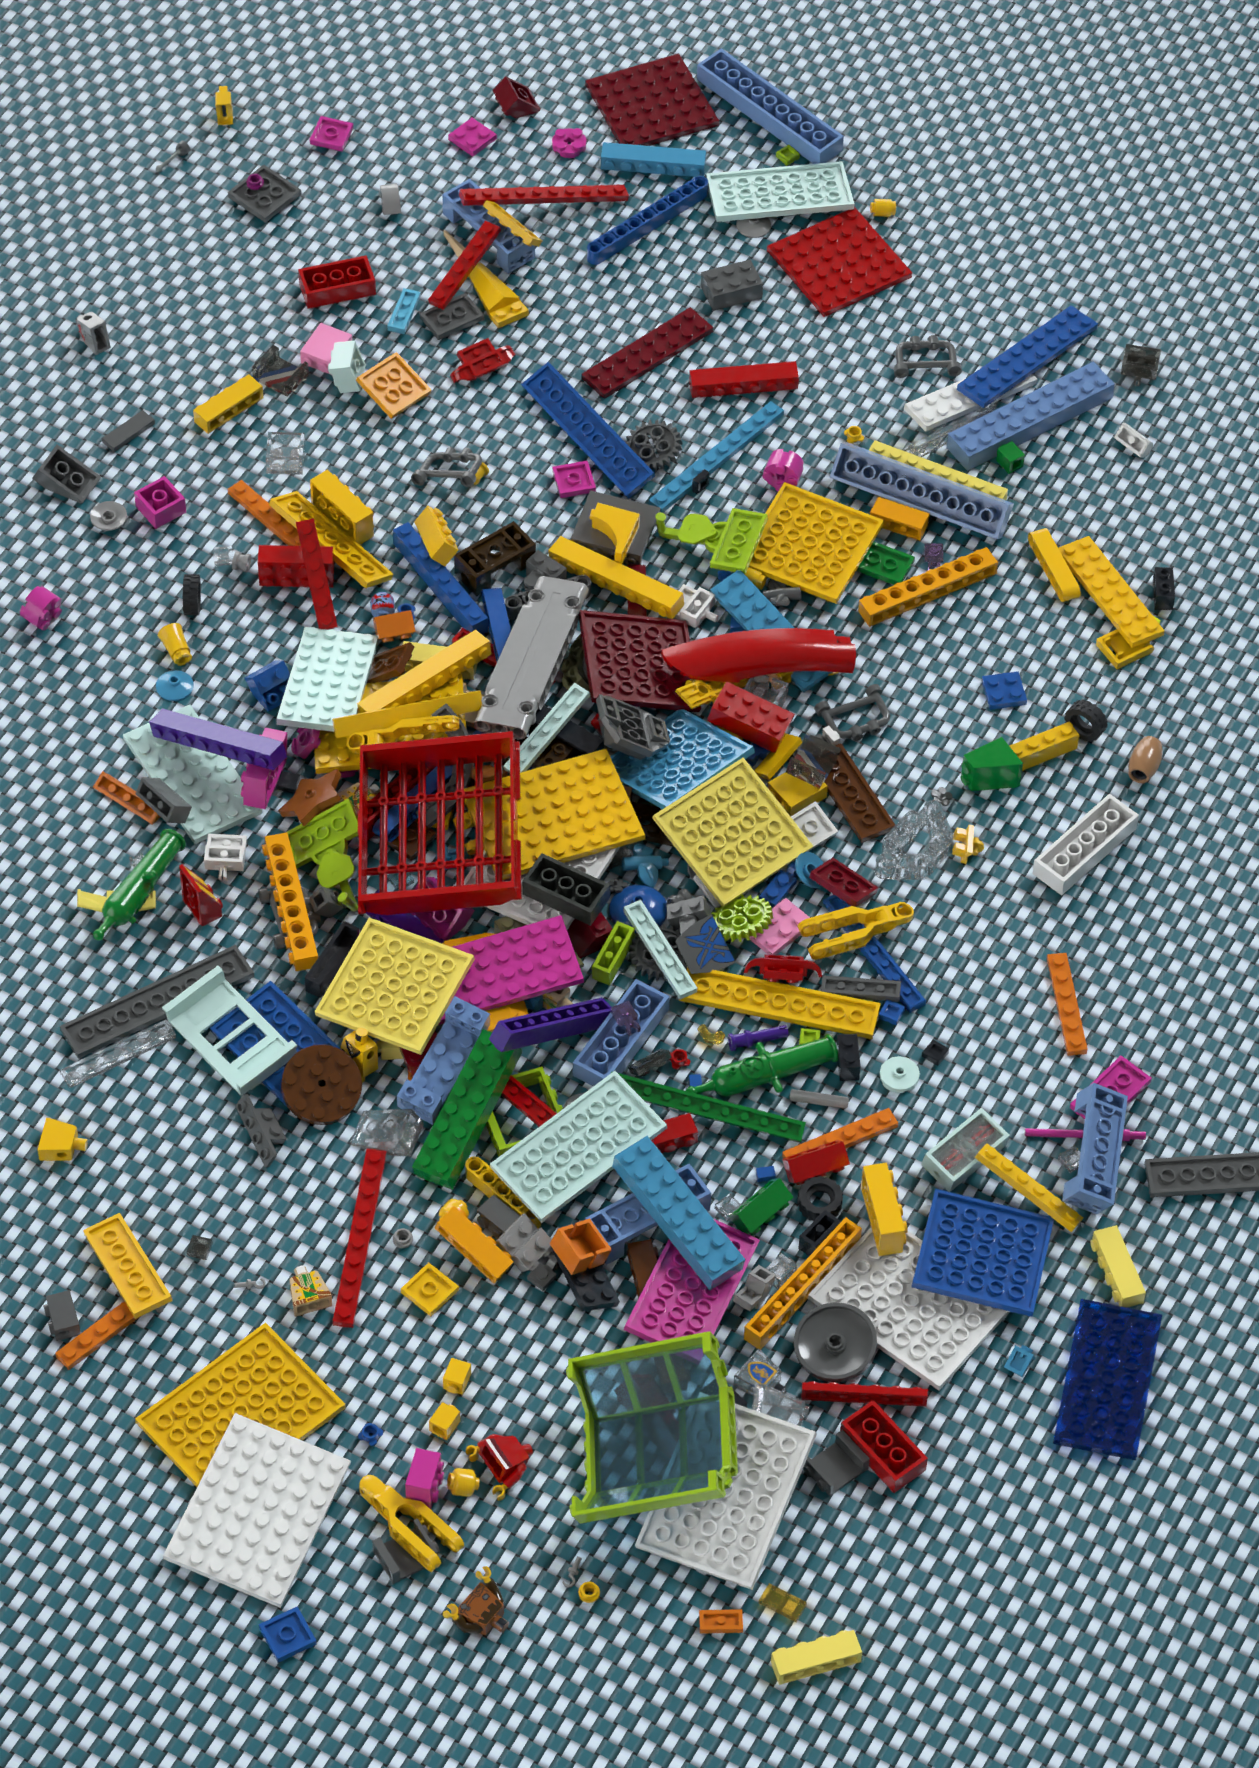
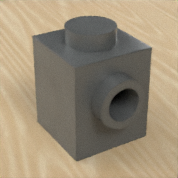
(326, 902)

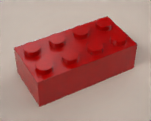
(337, 282)
(286, 567)
(750, 717)
(890, 1450)

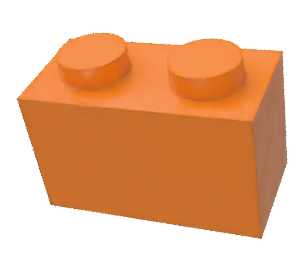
(394, 625)

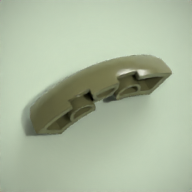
(573, 666)

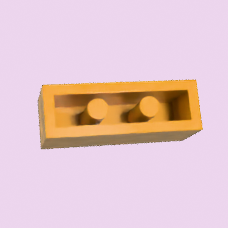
(901, 518)

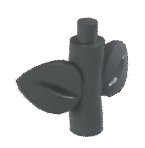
(780, 594)

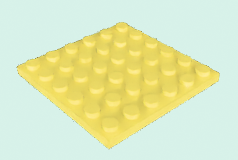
(732, 832)
(395, 985)

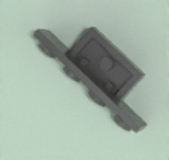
(262, 1128)

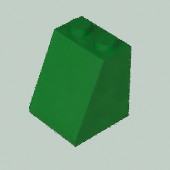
(991, 767)

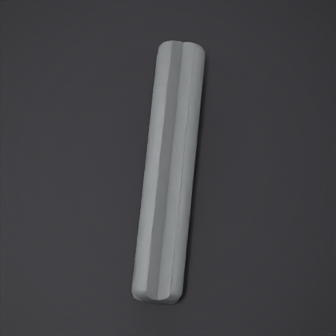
(819, 1098)

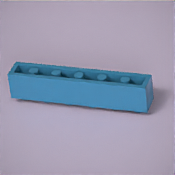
(653, 159)

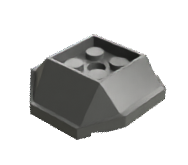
(630, 728)

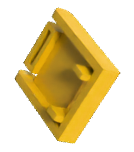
(1124, 653)

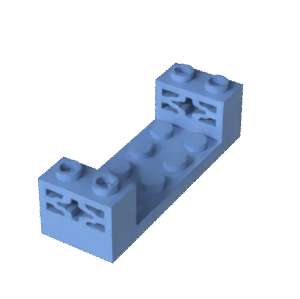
(510, 248)
(444, 1060)
(1100, 1149)
(629, 1218)

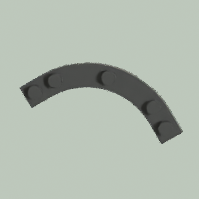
(431, 807)

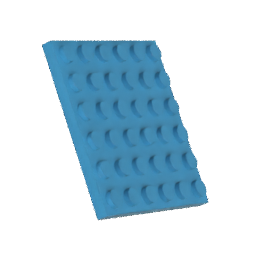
(691, 758)

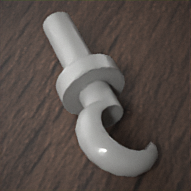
(249, 1284)
(573, 1571)

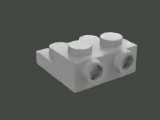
(525, 1243)

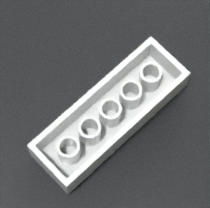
(1085, 844)

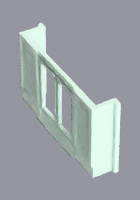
(206, 1004)

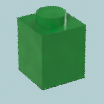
(1010, 457)

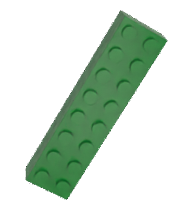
(465, 1112)

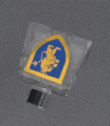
(758, 1370)

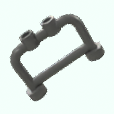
(901, 368)
(467, 478)
(856, 732)
(268, 897)

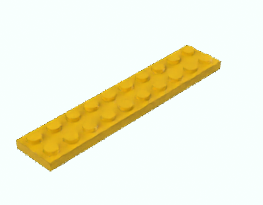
(784, 1003)

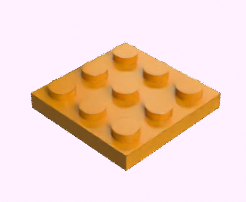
(393, 385)

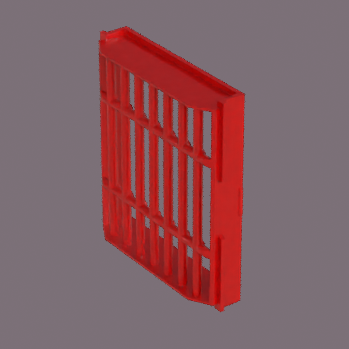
(440, 753)

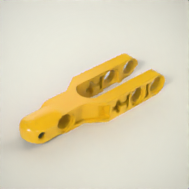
(403, 727)
(875, 920)
(388, 1502)

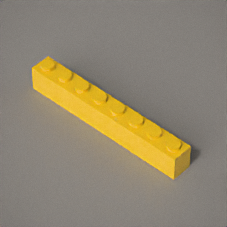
(617, 578)
(429, 674)

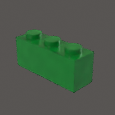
(761, 1207)

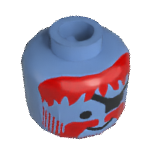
(382, 604)

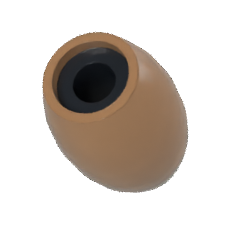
(1145, 759)

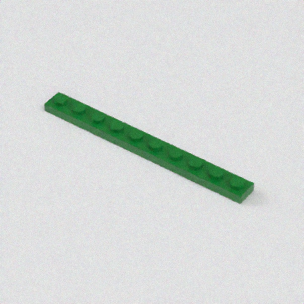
(717, 1109)

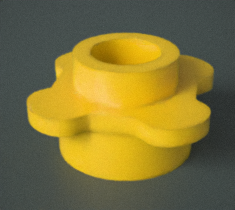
(854, 434)

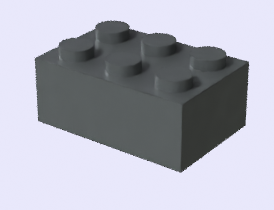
(731, 285)

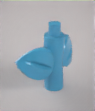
(645, 863)

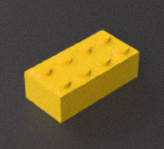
(342, 506)
(883, 1209)

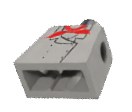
(93, 332)

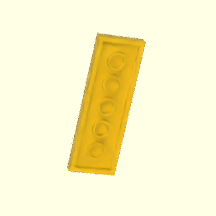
(127, 1265)

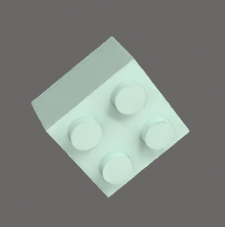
(346, 366)

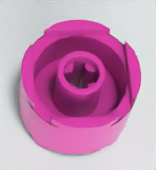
(783, 468)
(41, 607)

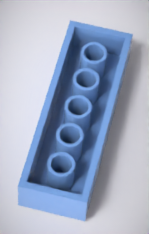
(611, 1046)

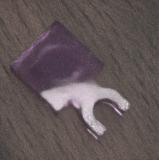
(933, 554)
(626, 1015)

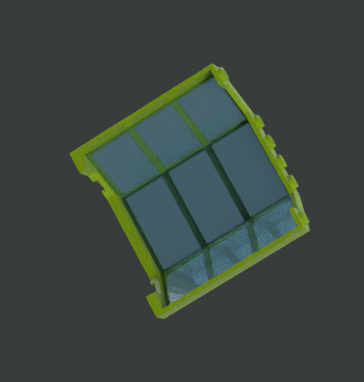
(655, 1427)

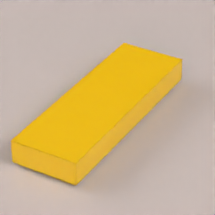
(774, 761)

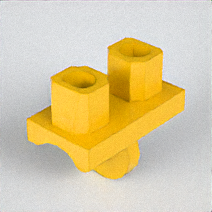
(970, 844)

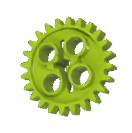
(743, 918)

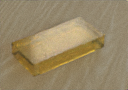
(782, 1602)

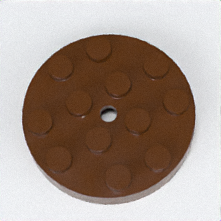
(316, 1103)

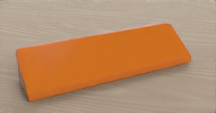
(125, 796)

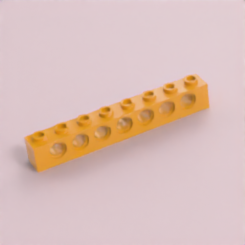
(927, 586)
(291, 901)
(800, 1284)

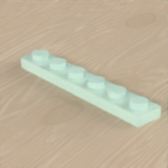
(550, 726)
(660, 949)

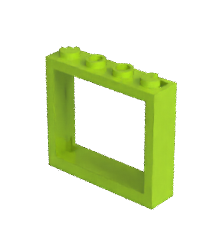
(527, 1079)

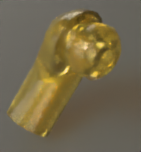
(713, 1038)

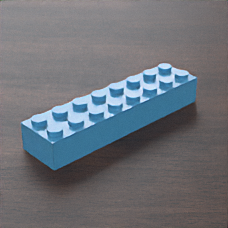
(678, 1212)

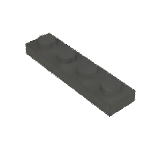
(862, 988)

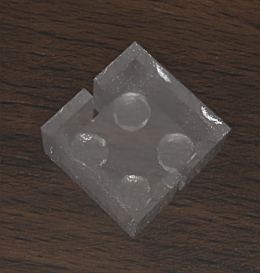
(285, 453)
(760, 687)

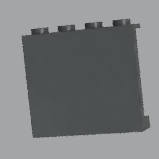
(600, 542)

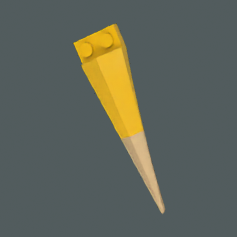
(497, 298)

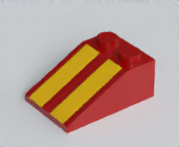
(199, 897)

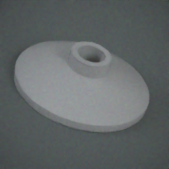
(754, 227)
(108, 515)

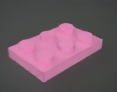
(782, 930)

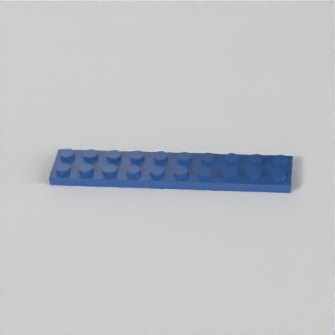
(1027, 356)
(588, 430)

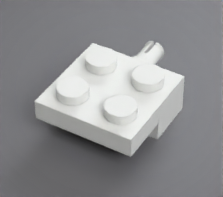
(696, 606)
(225, 853)

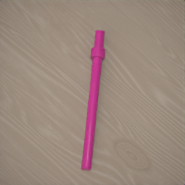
(1127, 1134)

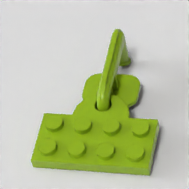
(730, 541)
(326, 844)

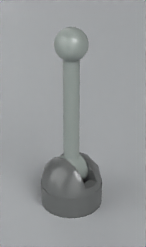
(181, 149)

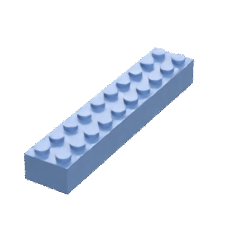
(770, 107)
(1030, 415)
(921, 490)

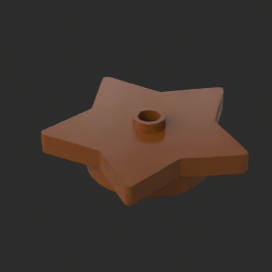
(313, 797)

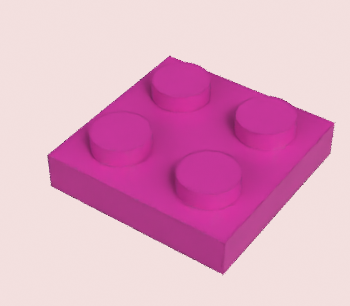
(331, 133)
(472, 136)
(573, 479)

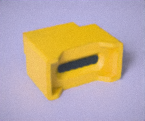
(224, 106)

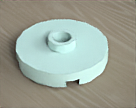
(899, 1082)

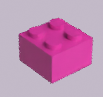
(160, 502)
(424, 1477)

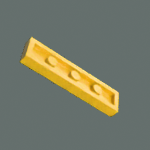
(509, 221)

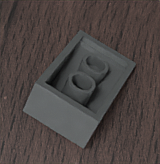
(66, 475)

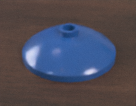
(651, 898)

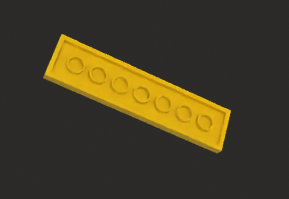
(346, 551)
(1111, 592)

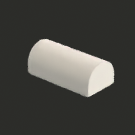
(1133, 440)

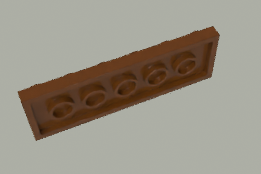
(857, 799)

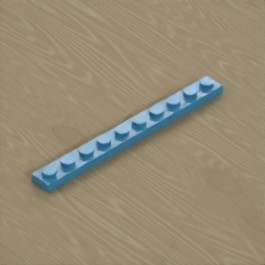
(717, 455)

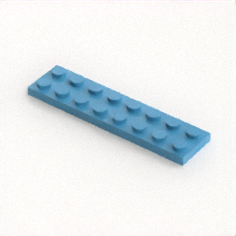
(756, 612)

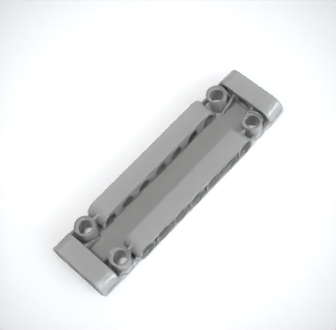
(531, 657)

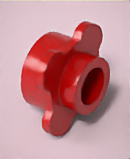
(679, 1054)

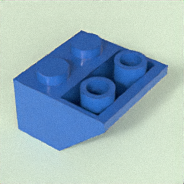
(269, 684)

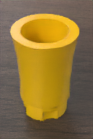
(175, 643)

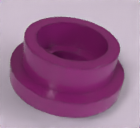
(255, 182)

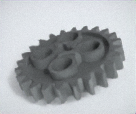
(665, 439)
(640, 957)

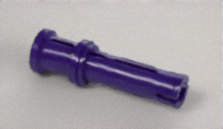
(749, 1038)

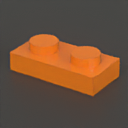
(721, 1621)

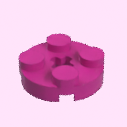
(566, 150)
(305, 742)

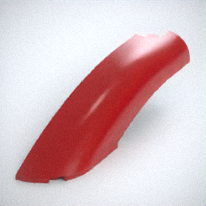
(762, 652)

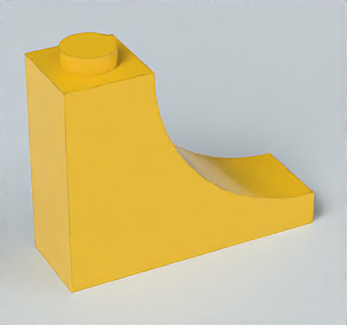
(617, 525)

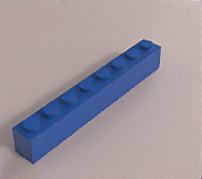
(439, 580)

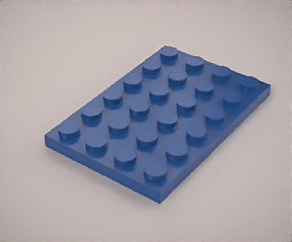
(283, 1017)

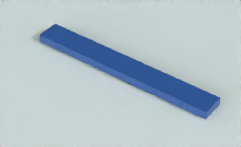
(881, 960)

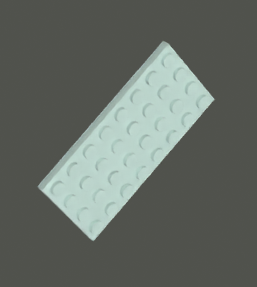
(779, 191)
(326, 678)
(198, 777)
(576, 1146)

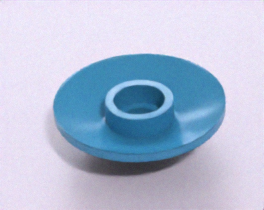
(174, 685)
(804, 865)

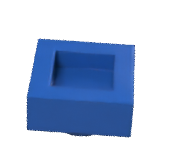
(891, 1012)

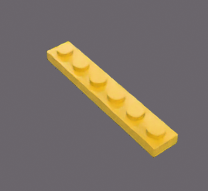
(1029, 1187)

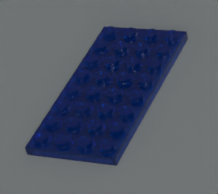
(1108, 1379)

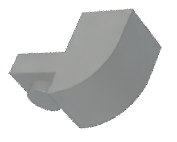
(390, 199)
(756, 1288)

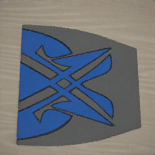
(704, 947)

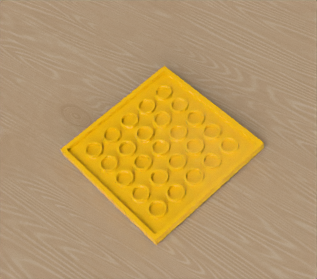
(813, 542)

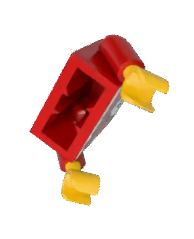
(504, 1458)

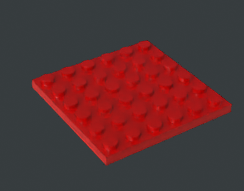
(839, 261)

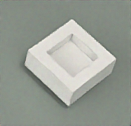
(831, 736)

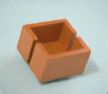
(580, 1246)

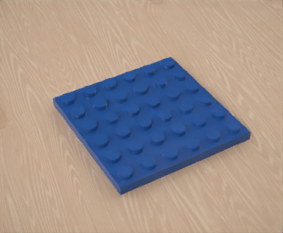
(983, 1252)

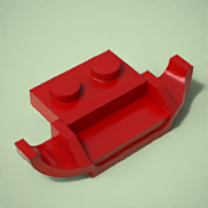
(480, 360)
(783, 967)

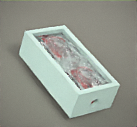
(954, 1156)

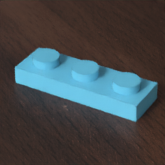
(403, 311)

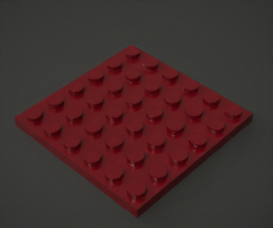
(652, 102)
(627, 658)

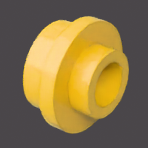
(589, 1586)

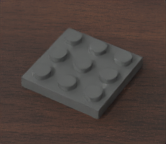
(269, 199)

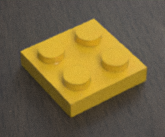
(429, 1289)

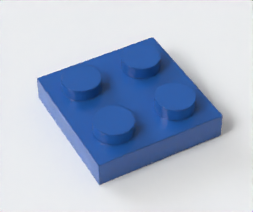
(1004, 690)
(287, 1634)

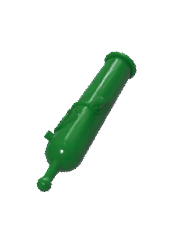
(140, 882)
(768, 1067)

